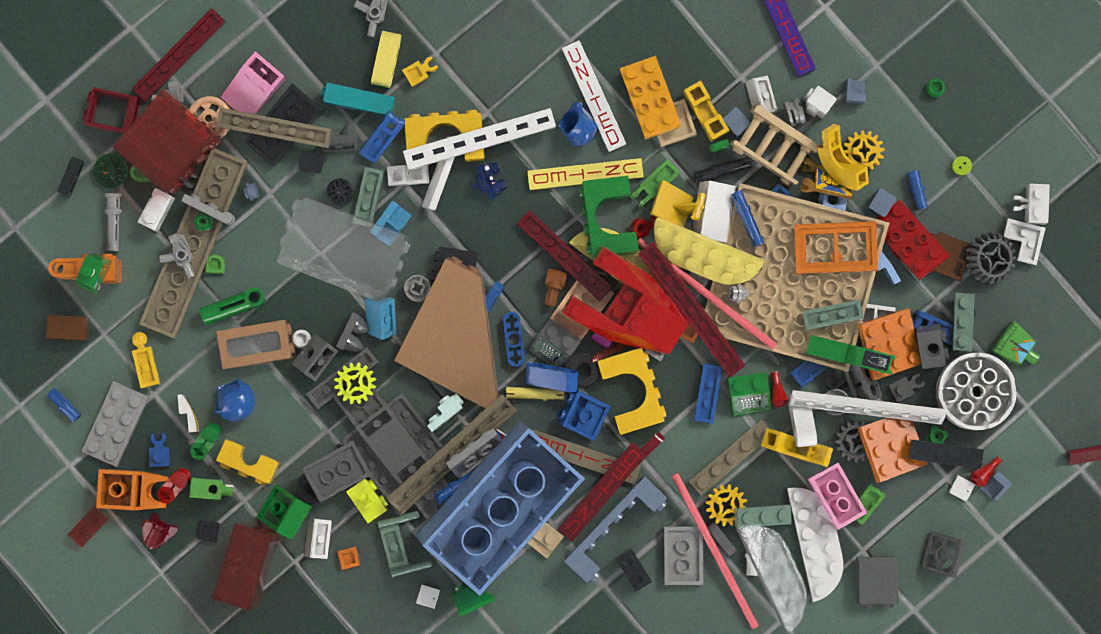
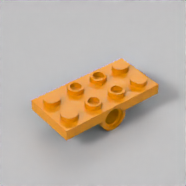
(650, 97)

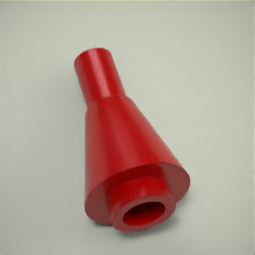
(778, 394)
(982, 475)

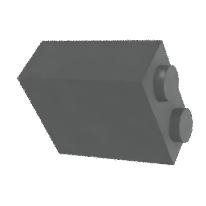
(877, 581)

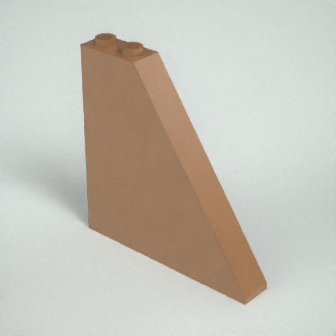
(453, 335)

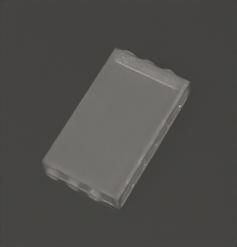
(342, 249)

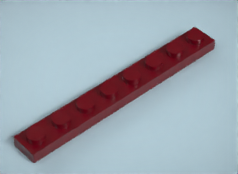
(691, 309)

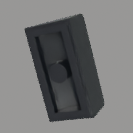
(71, 176)

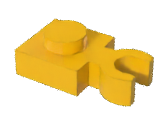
(417, 73)

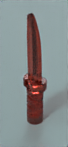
(617, 347)

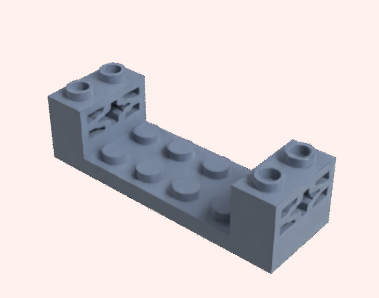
(581, 562)

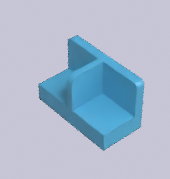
(394, 217)
(381, 317)

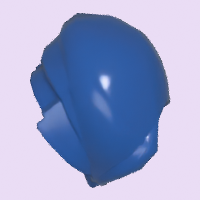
(578, 125)
(234, 401)

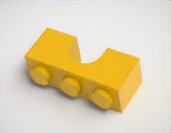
(705, 112)
(231, 456)

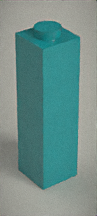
(357, 99)

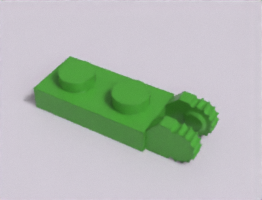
(651, 184)

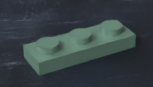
(369, 194)
(833, 314)
(963, 322)
(763, 515)

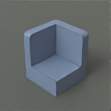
(854, 91)
(736, 122)
(881, 202)
(996, 486)

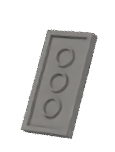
(115, 424)

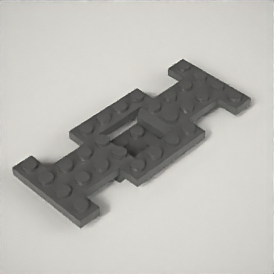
(382, 438)

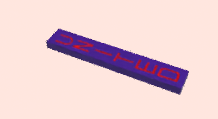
(790, 36)

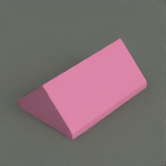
(837, 496)

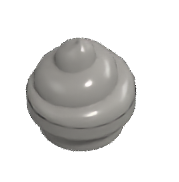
(738, 293)

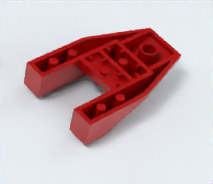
(639, 312)

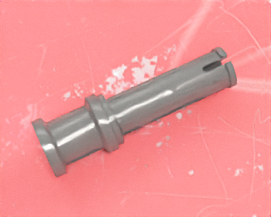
(113, 211)

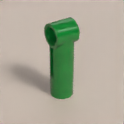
(212, 313)

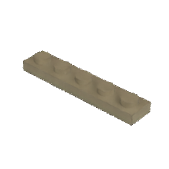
(729, 458)

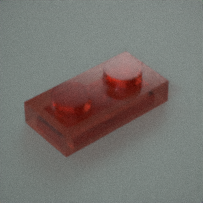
(88, 526)

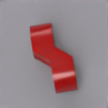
(180, 479)

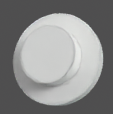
(301, 338)

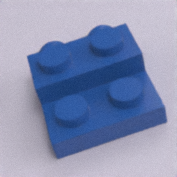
(583, 414)

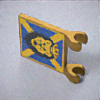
(823, 181)

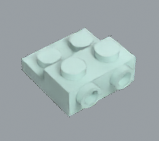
(449, 408)

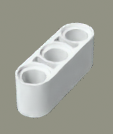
(803, 426)

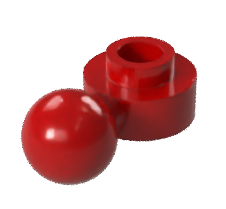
(645, 226)

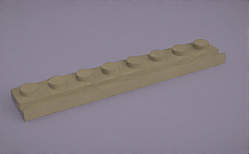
(436, 468)

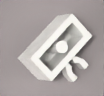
(1036, 204)

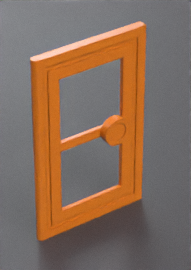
(837, 264)

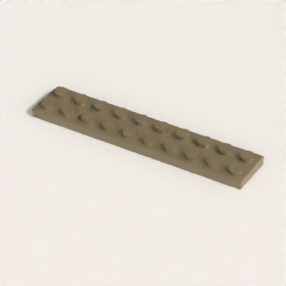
(173, 288)

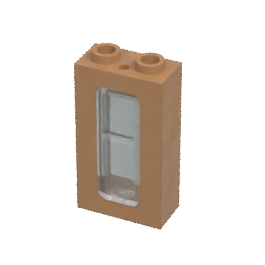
(255, 344)

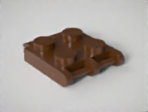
(956, 251)

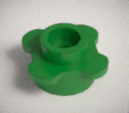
(935, 431)

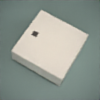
(961, 488)
(428, 596)

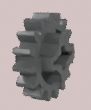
(850, 453)

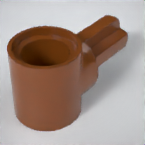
(554, 281)

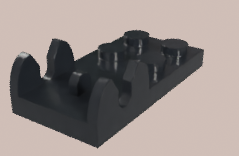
(292, 106)

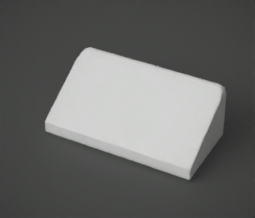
(761, 93)
(317, 538)

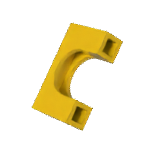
(419, 128)
(635, 363)

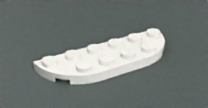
(817, 542)

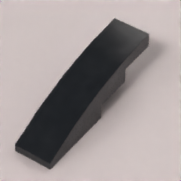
(945, 454)

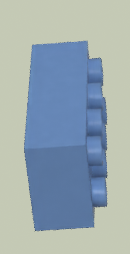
(499, 508)

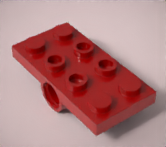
(912, 241)

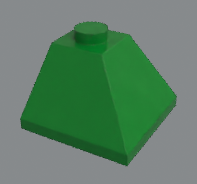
(468, 600)

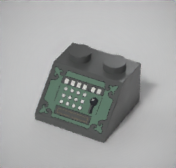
(554, 344)

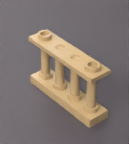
(775, 126)

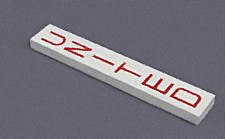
(594, 96)

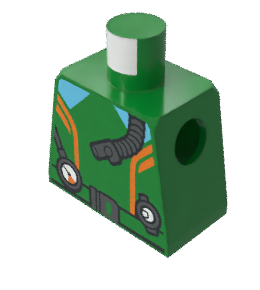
(93, 272)

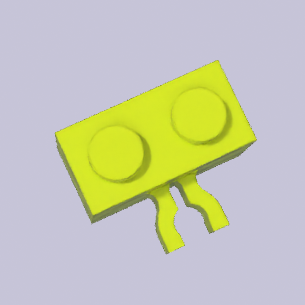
(368, 500)

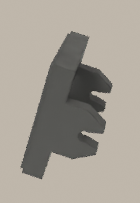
(934, 539)

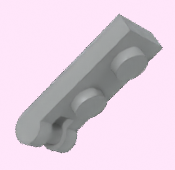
(209, 209)

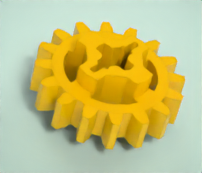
(863, 160)
(714, 498)

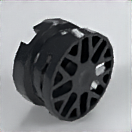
(340, 191)

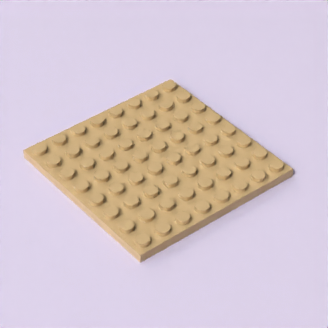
(781, 294)

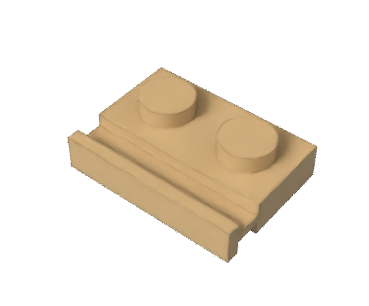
(546, 540)

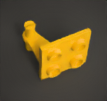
(676, 205)

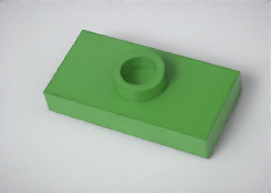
(870, 500)

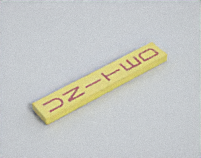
(576, 174)

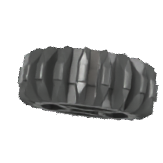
(997, 245)

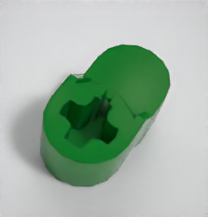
(201, 448)

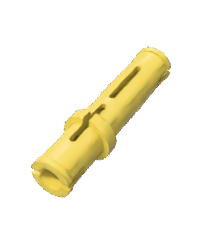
(534, 393)

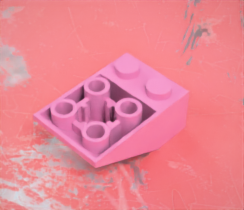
(253, 85)

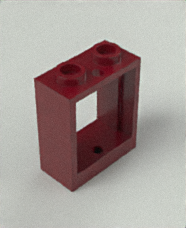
(93, 99)

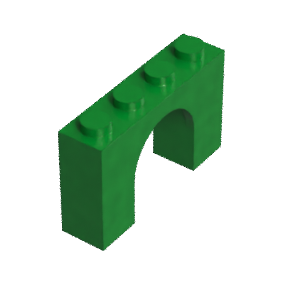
(594, 194)

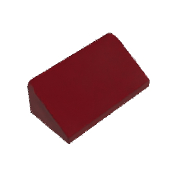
(1084, 455)

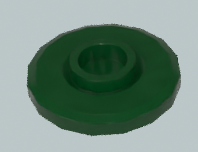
(111, 170)

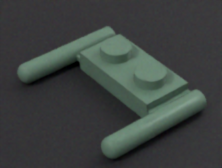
(395, 547)

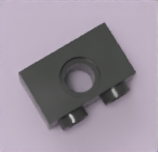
(315, 357)
(932, 357)

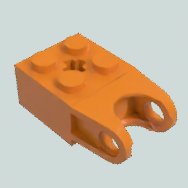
(72, 266)
(135, 490)

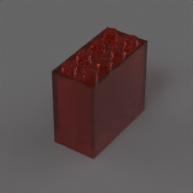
(167, 142)
(246, 565)

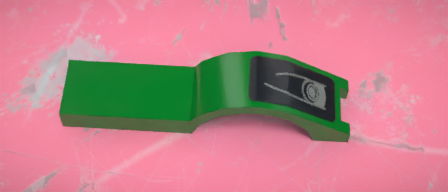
(850, 354)

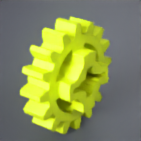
(361, 374)

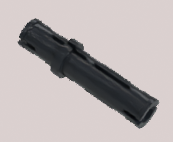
(722, 169)

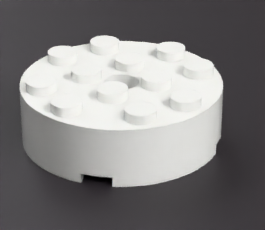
(956, 395)

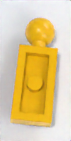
(144, 361)

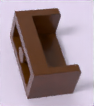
(67, 327)

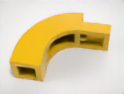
(837, 164)
(786, 445)

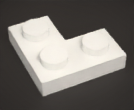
(1029, 236)

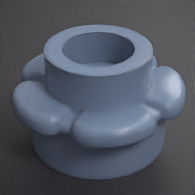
(251, 191)

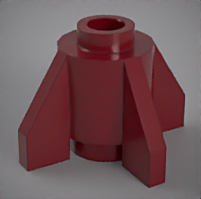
(156, 532)

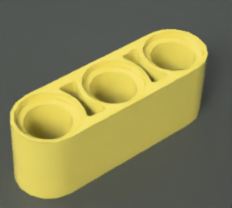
(386, 59)

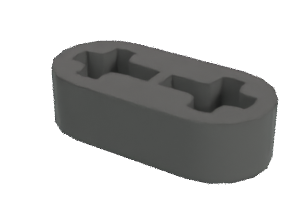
(721, 539)

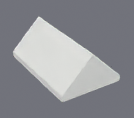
(716, 216)

